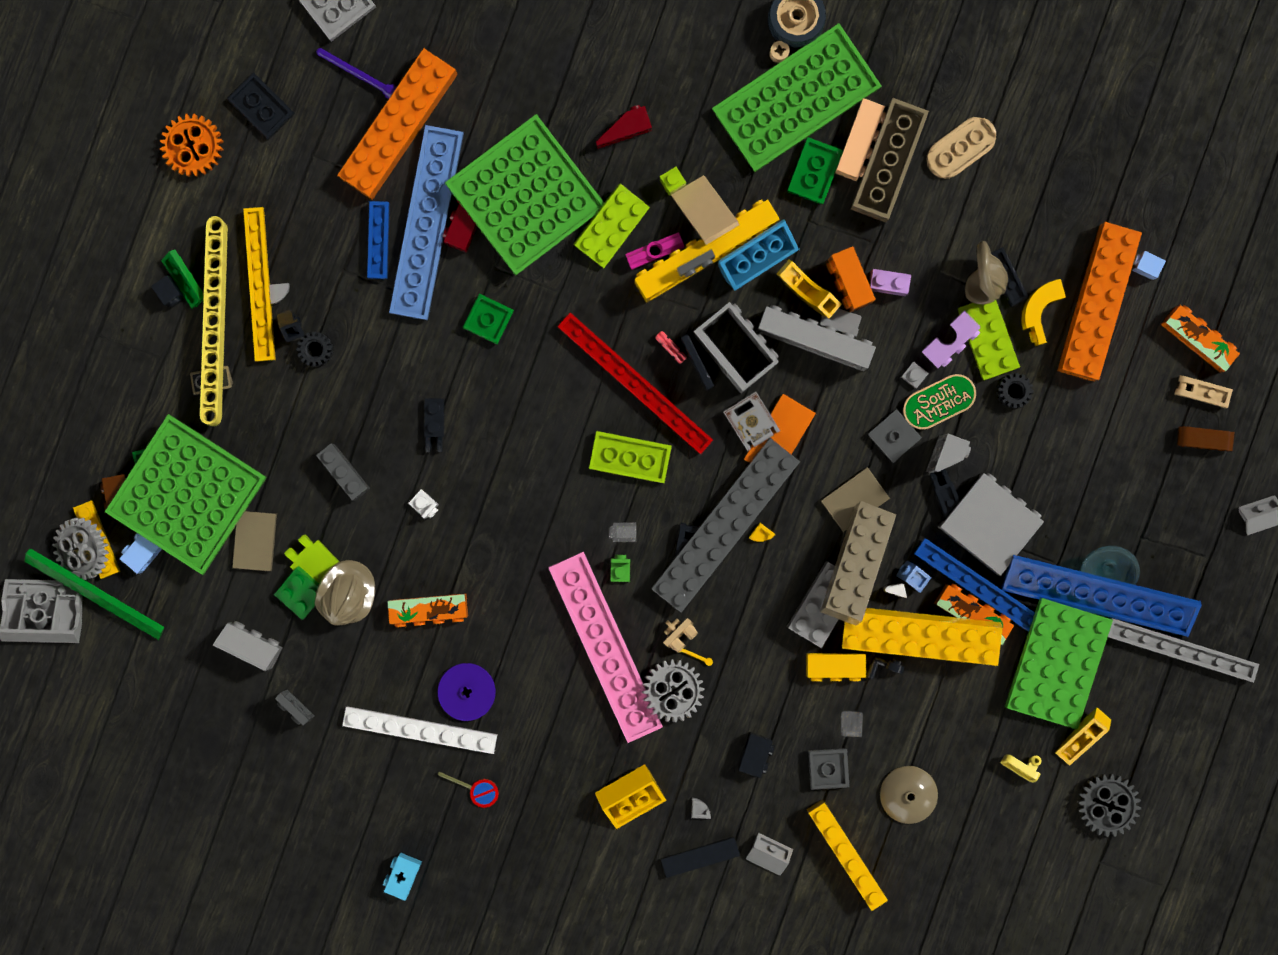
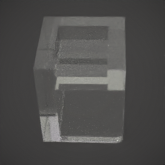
(851, 723)

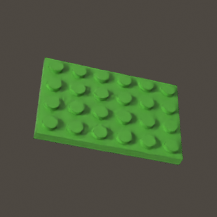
(1058, 663)

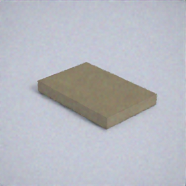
(859, 488)
(255, 541)

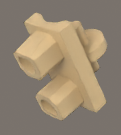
(685, 628)

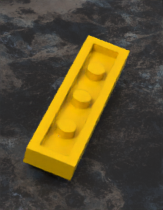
(89, 512)

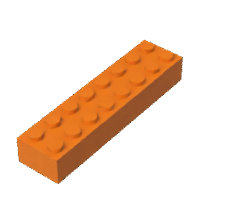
(398, 124)
(1099, 301)

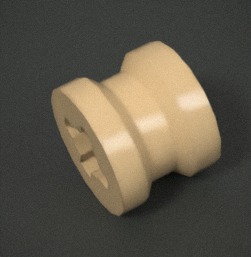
(779, 55)

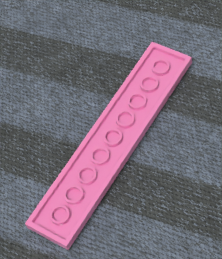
(605, 646)

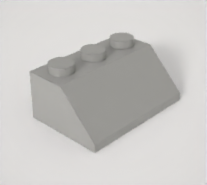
(948, 452)
(248, 645)

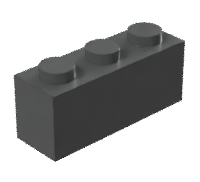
(343, 472)

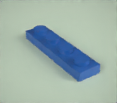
(378, 240)

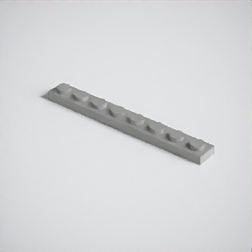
(1183, 650)

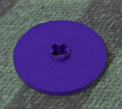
(453, 684)

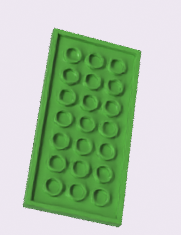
(796, 97)

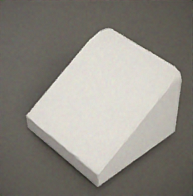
(897, 589)

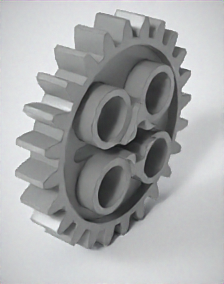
(81, 548)
(681, 705)

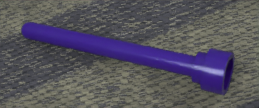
(386, 89)

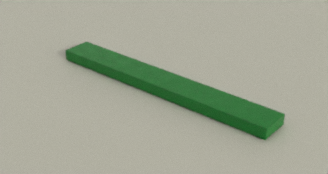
(94, 594)

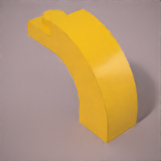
(807, 290)
(1034, 306)

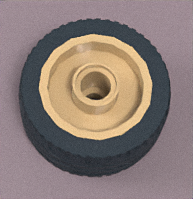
(792, 31)

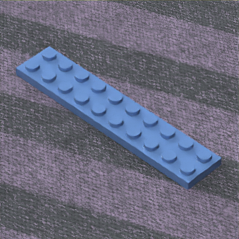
(426, 223)

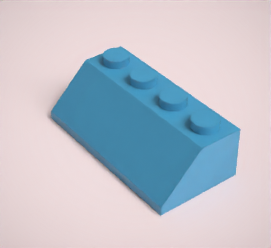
(758, 255)

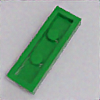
(183, 278)

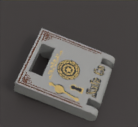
(754, 423)

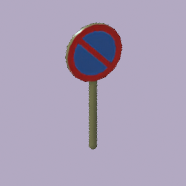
(483, 792)

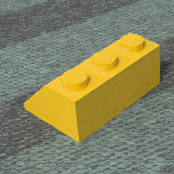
(630, 796)

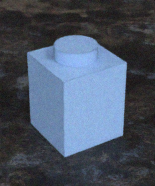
(1148, 265)

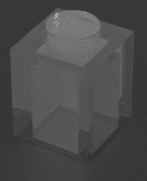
(623, 532)

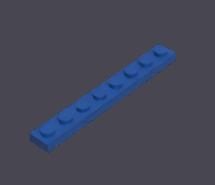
(975, 584)

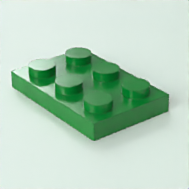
(815, 171)

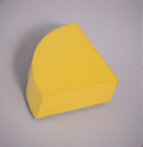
(761, 533)

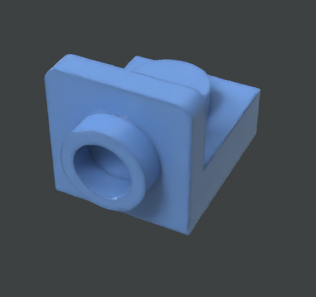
(913, 576)

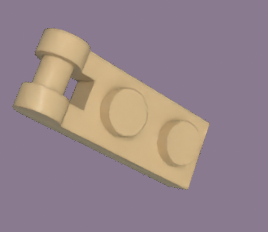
(1204, 392)

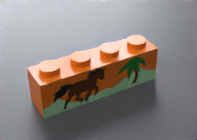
(1200, 338)
(966, 607)
(428, 609)

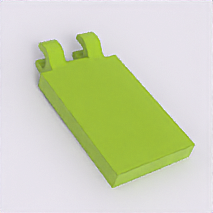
(313, 559)

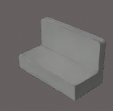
(842, 321)
(1260, 514)
(769, 854)

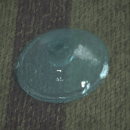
(1123, 567)

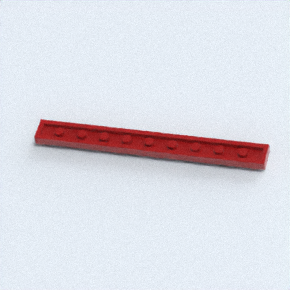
(635, 383)

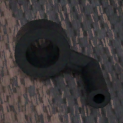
(894, 665)

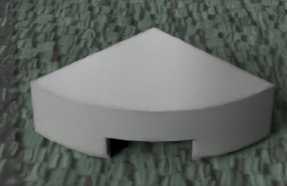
(278, 292)
(700, 809)

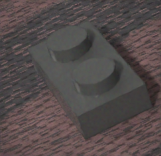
(703, 260)

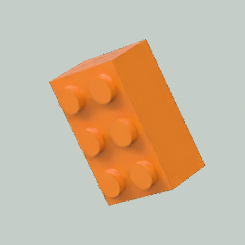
(850, 279)

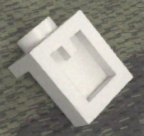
(424, 504)

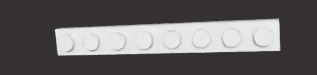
(420, 730)

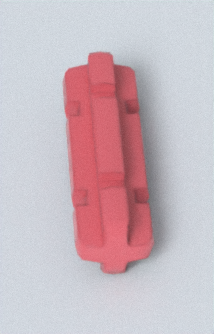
(671, 347)

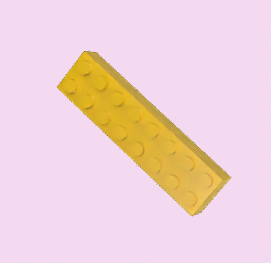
(664, 273)
(925, 636)

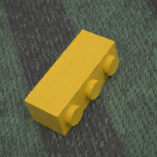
(836, 666)

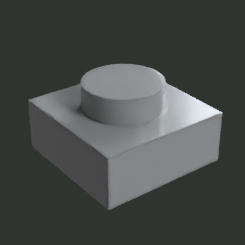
(914, 375)

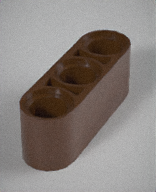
(1205, 438)

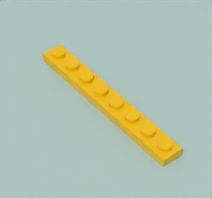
(259, 284)

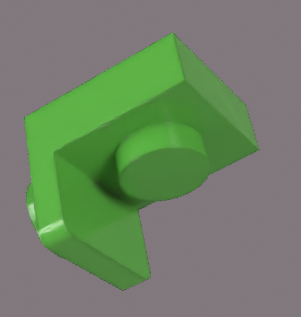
(620, 569)

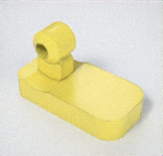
(1026, 771)

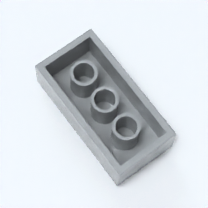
(808, 619)

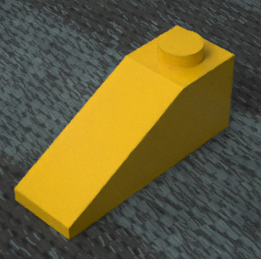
(1081, 739)

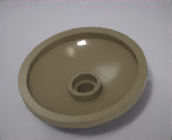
(903, 782)

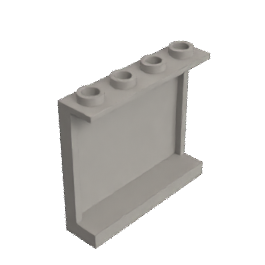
(991, 523)

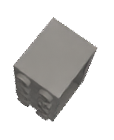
(719, 358)

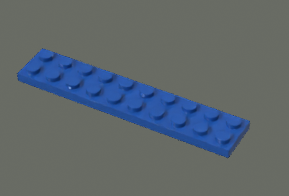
(1101, 595)

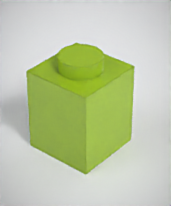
(672, 181)

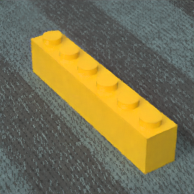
(847, 855)

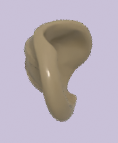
(988, 280)
(345, 593)

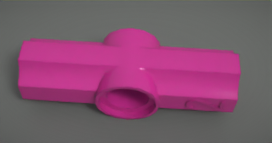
(643, 256)

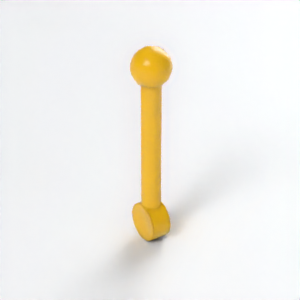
(708, 661)

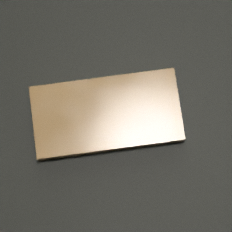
(705, 209)

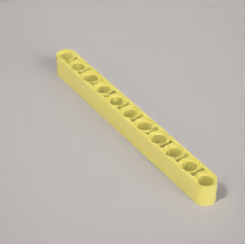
(210, 312)

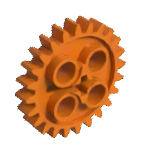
(207, 137)

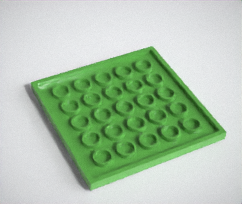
(525, 194)
(185, 494)

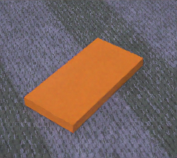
(791, 420)

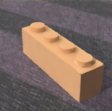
(859, 140)

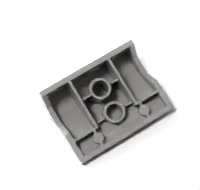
(40, 612)

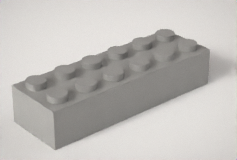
(816, 339)

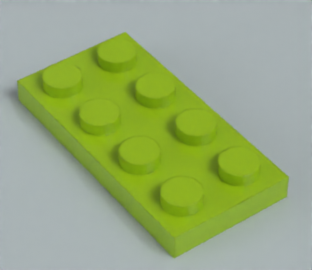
(611, 225)
(993, 345)
(630, 457)

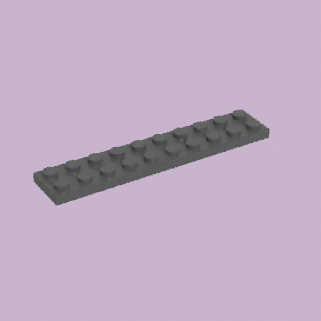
(725, 525)

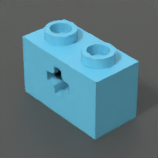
(409, 867)

